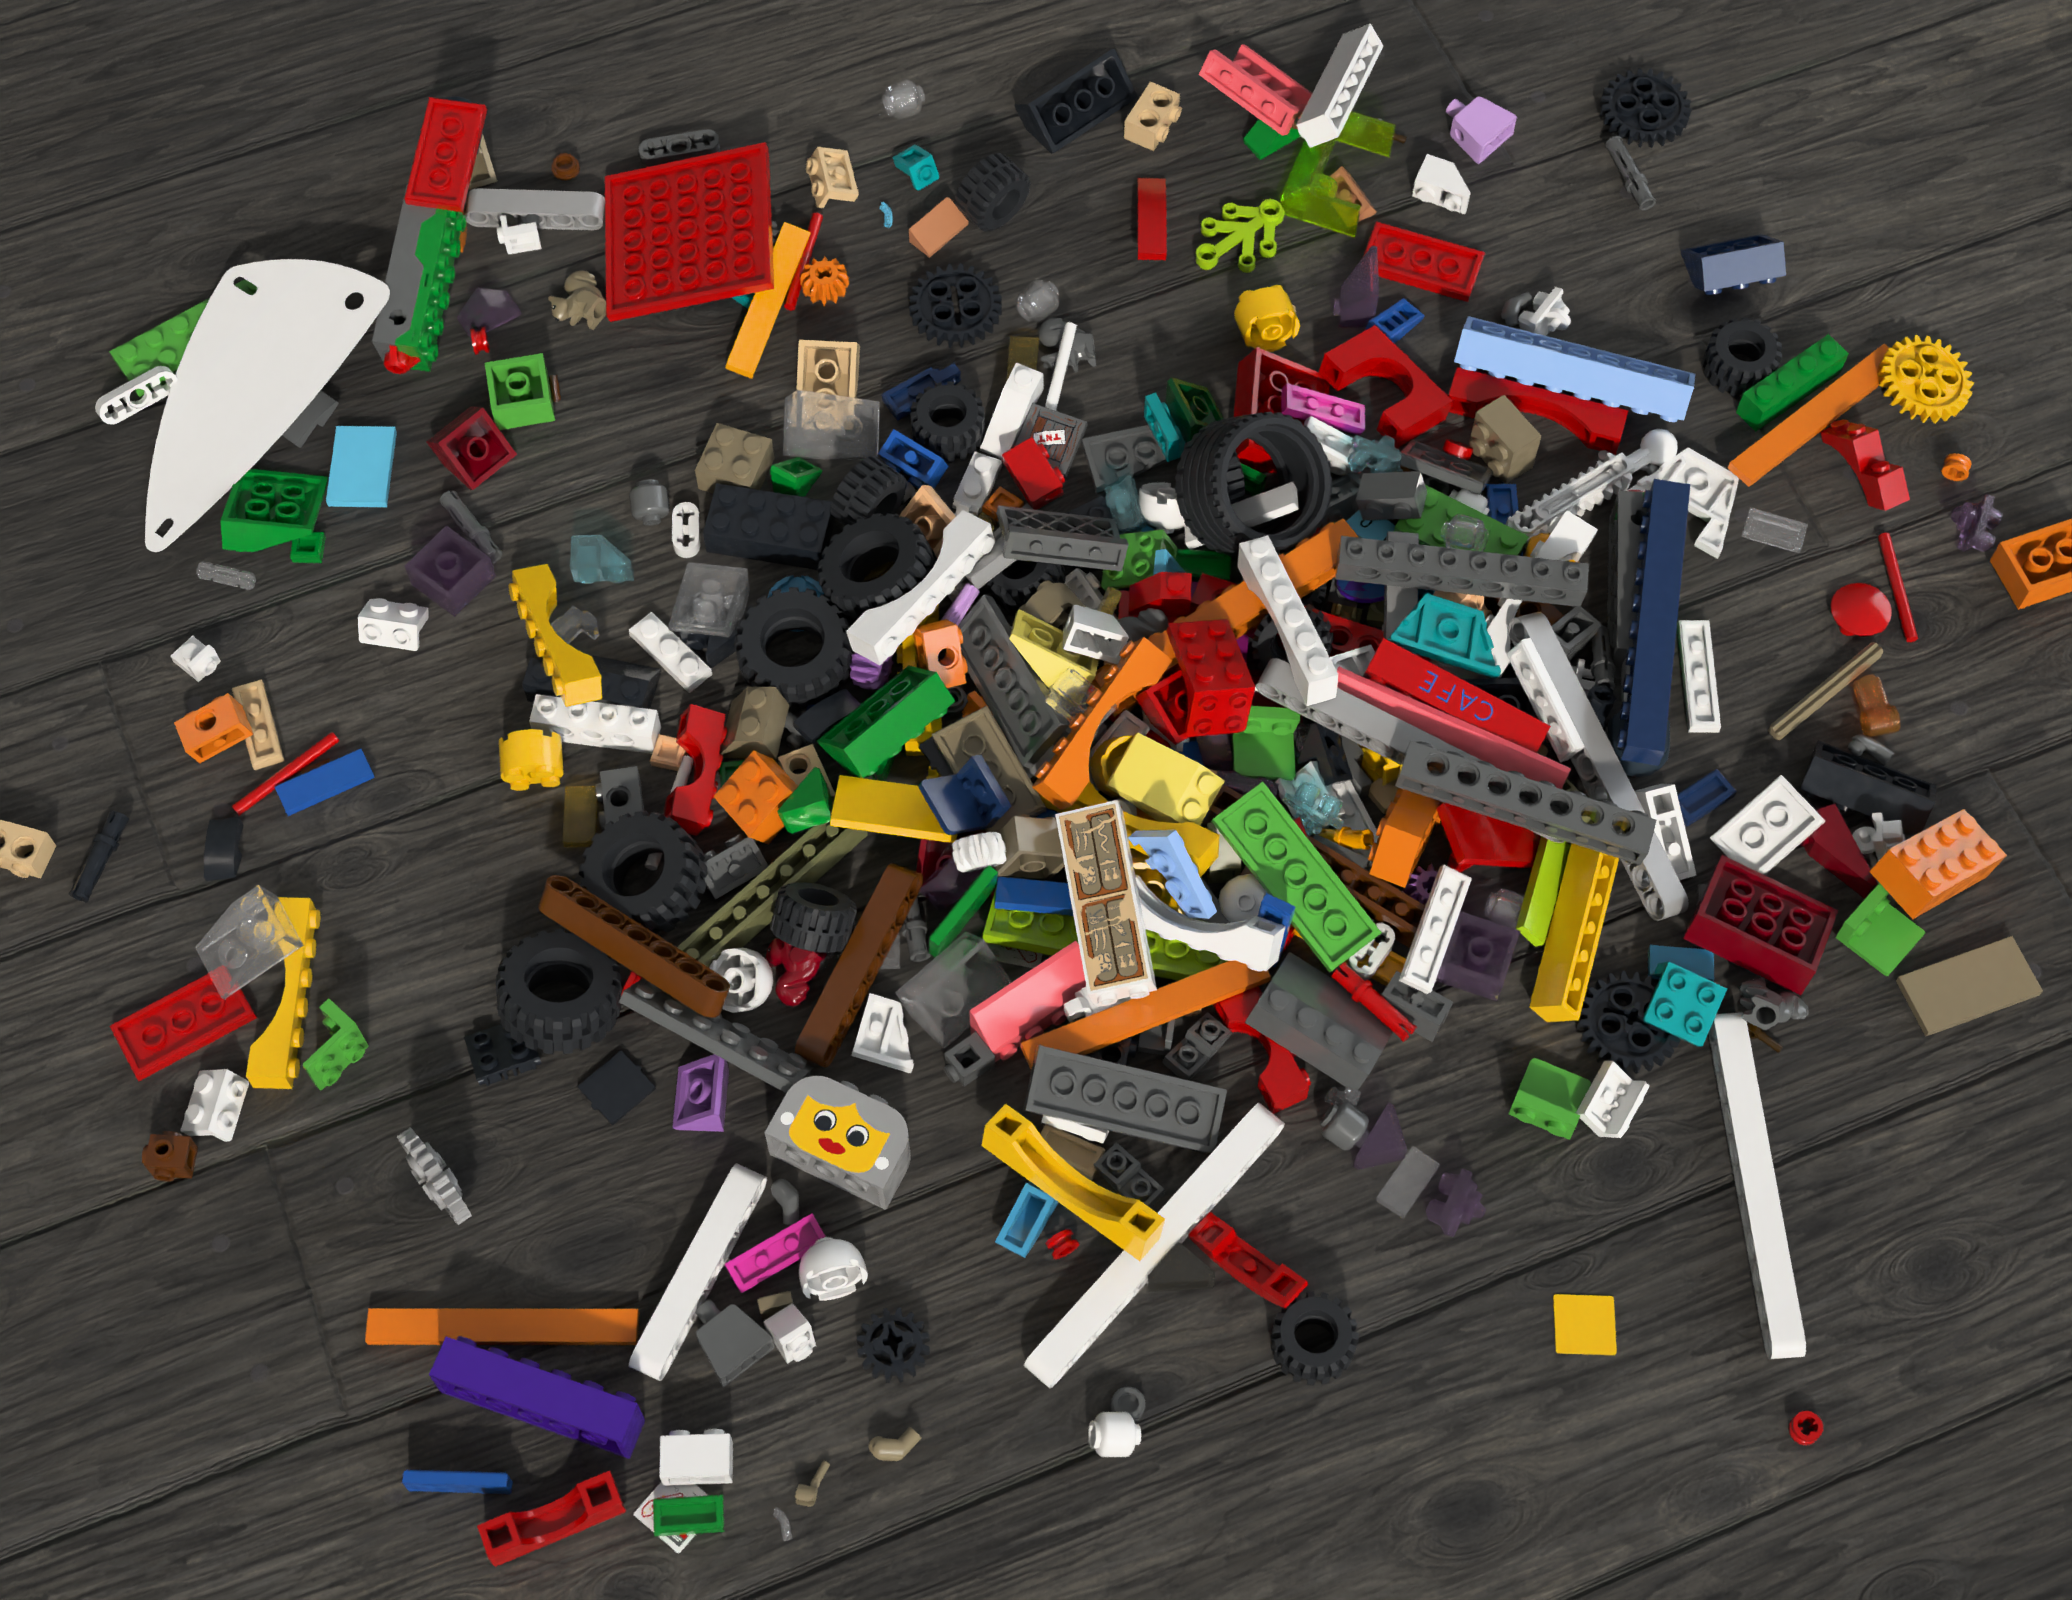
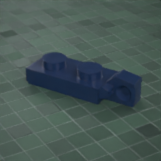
(901, 397)

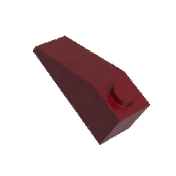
(1839, 853)

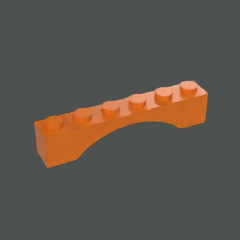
(1068, 770)

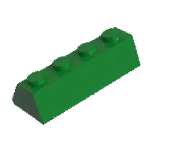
(887, 721)

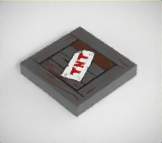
(1057, 432)

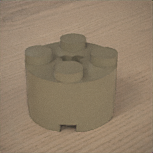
(1052, 603)

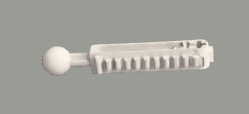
(1598, 483)

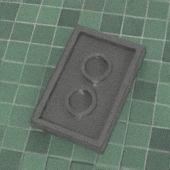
(1445, 466)

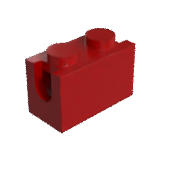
(1033, 473)

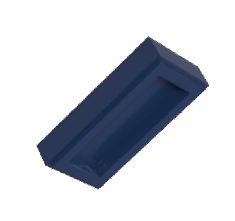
(1704, 796)

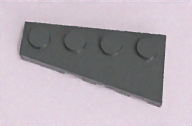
(1121, 454)

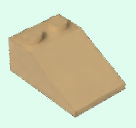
(828, 367)

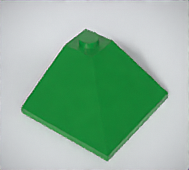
(271, 509)

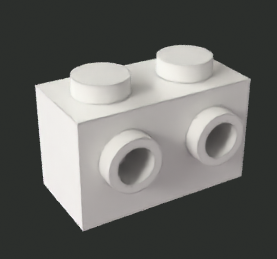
(696, 1458)

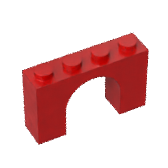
(1376, 355)

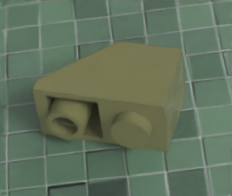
(1227, 864)

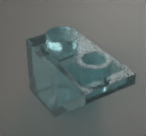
(598, 560)

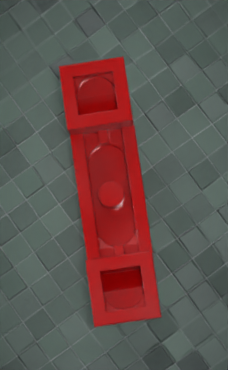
(1246, 1263)

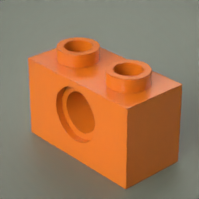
(930, 640)
(229, 729)

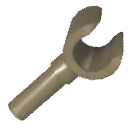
(806, 1494)

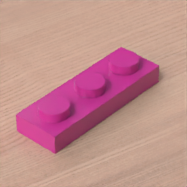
(1328, 409)
(774, 1253)

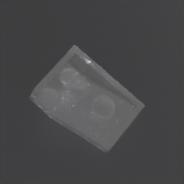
(830, 426)
(710, 600)
(247, 941)

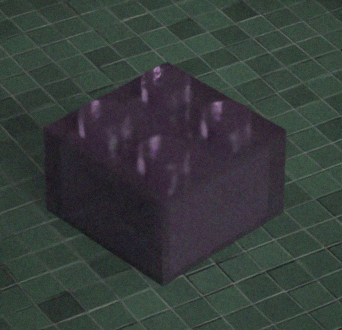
(450, 571)
(1478, 956)

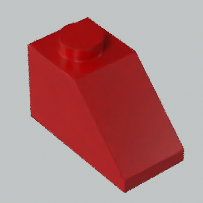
(1162, 591)

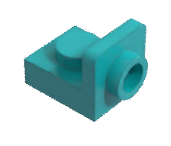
(918, 165)

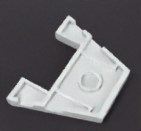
(1710, 494)

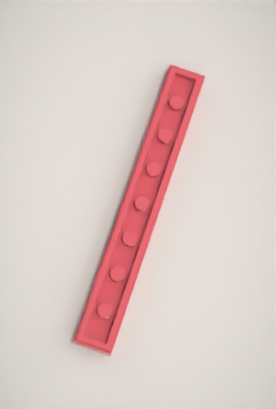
(1464, 736)

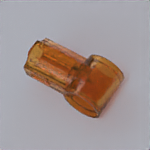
(1876, 714)

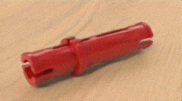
(1373, 1001)

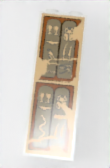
(1106, 903)

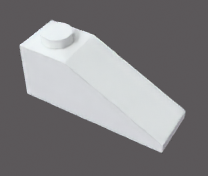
(1017, 396)
(1663, 804)

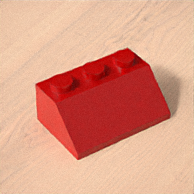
(1167, 706)

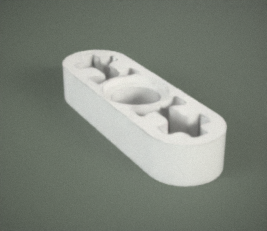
(113, 397)

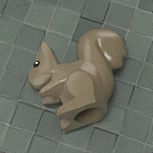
(584, 300)

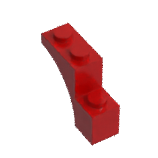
(1862, 448)

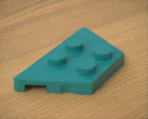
(1448, 634)

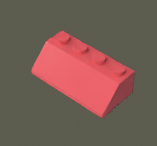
(1029, 1003)

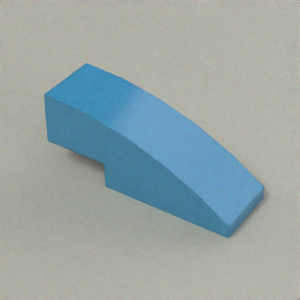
(1026, 1220)

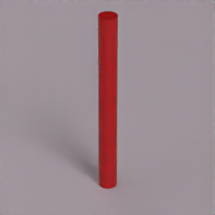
(795, 287)
(1898, 587)
(285, 773)

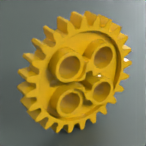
(1925, 379)

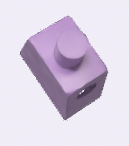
(1480, 126)

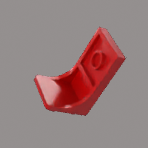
(1214, 677)

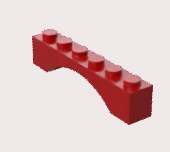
(1592, 422)

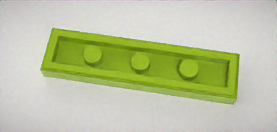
(1542, 890)

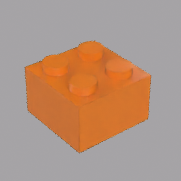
(756, 795)

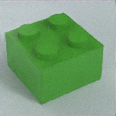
(519, 391)

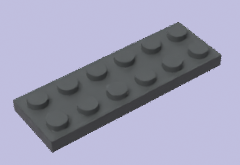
(1009, 683)
(717, 1035)
(1124, 1099)

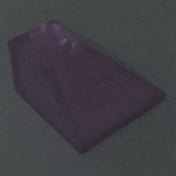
(1359, 293)

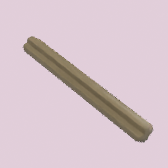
(1825, 691)

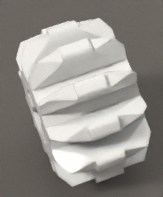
(979, 851)

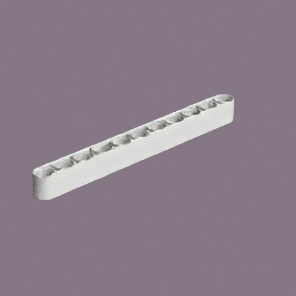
(1756, 1188)
(1127, 1274)

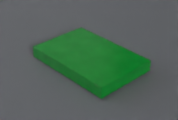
(963, 911)

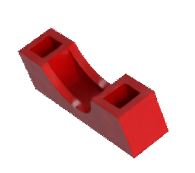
(700, 735)
(1282, 1080)
(527, 1531)

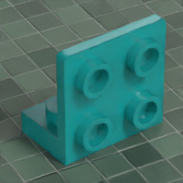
(1163, 427)
(1683, 1003)

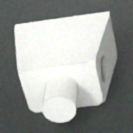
(1089, 634)

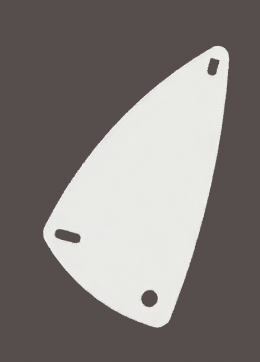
(250, 378)

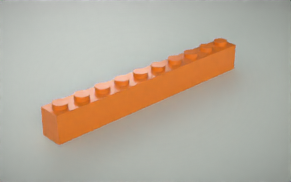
(1308, 568)

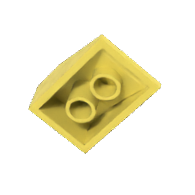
(1043, 649)
(1164, 782)

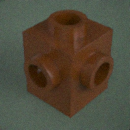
(170, 1156)

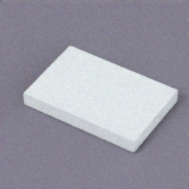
(1768, 827)

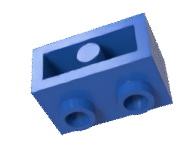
(912, 460)

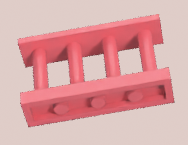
(1257, 87)

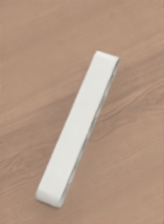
(697, 1272)

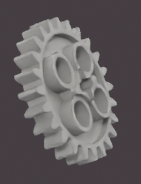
(440, 1184)

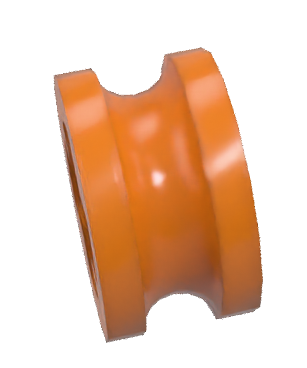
(1956, 467)

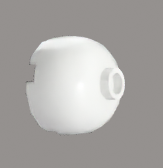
(1160, 506)
(1241, 898)
(748, 978)
(831, 1269)

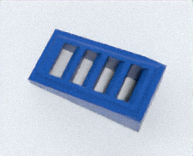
(1393, 323)

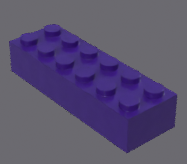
(538, 1396)

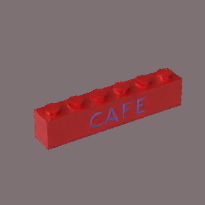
(1437, 688)

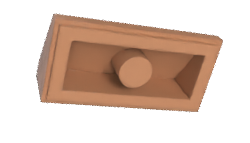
(1350, 191)
(937, 227)

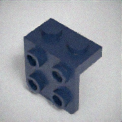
(967, 799)

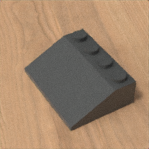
(1320, 1022)

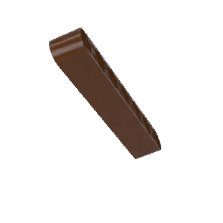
(634, 946)
(859, 965)

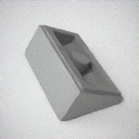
(989, 565)

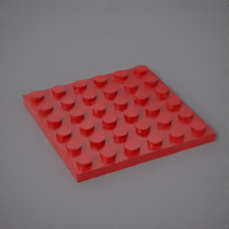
(688, 232)

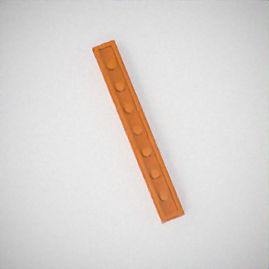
(1809, 419)
(1151, 1011)
(503, 1326)

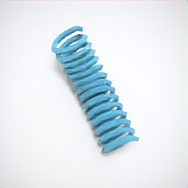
(886, 216)

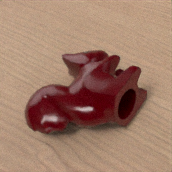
(800, 968)

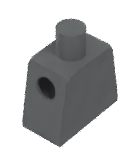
(731, 1340)

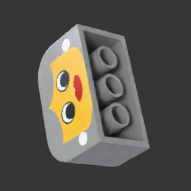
(842, 1138)

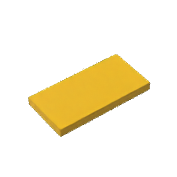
(885, 809)

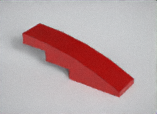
(1151, 219)

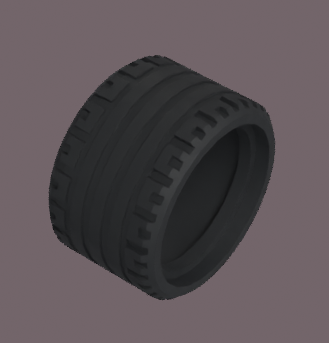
(1203, 481)

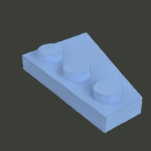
(1171, 859)

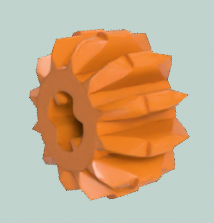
(824, 280)

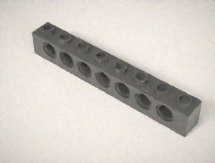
(1461, 571)
(1508, 807)

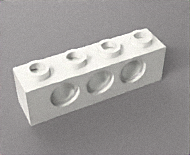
(597, 724)

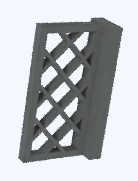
(1069, 547)

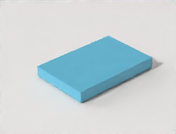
(361, 466)

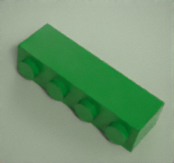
(1792, 382)

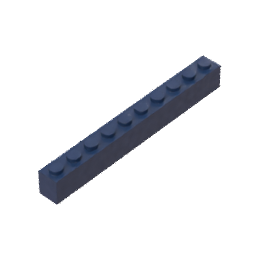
(1655, 622)

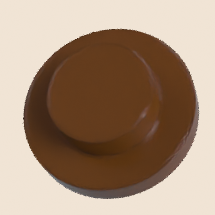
(565, 167)

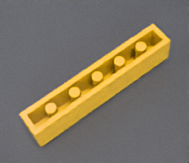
(1573, 935)

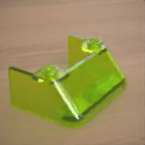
(1312, 195)

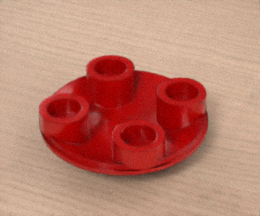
(1860, 610)

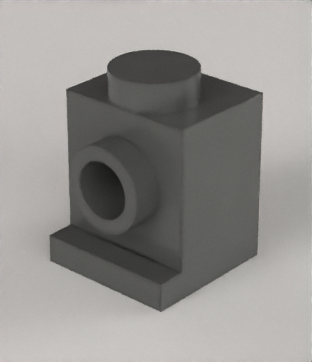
(969, 1050)

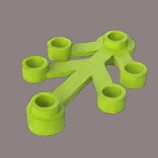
(1241, 232)

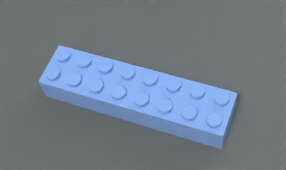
(1575, 369)

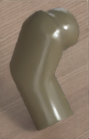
(894, 1449)

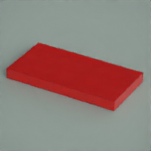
(445, 154)
(1425, 261)
(1486, 840)
(179, 1025)

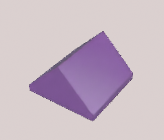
(701, 1095)

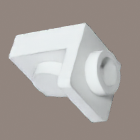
(519, 237)
(196, 658)

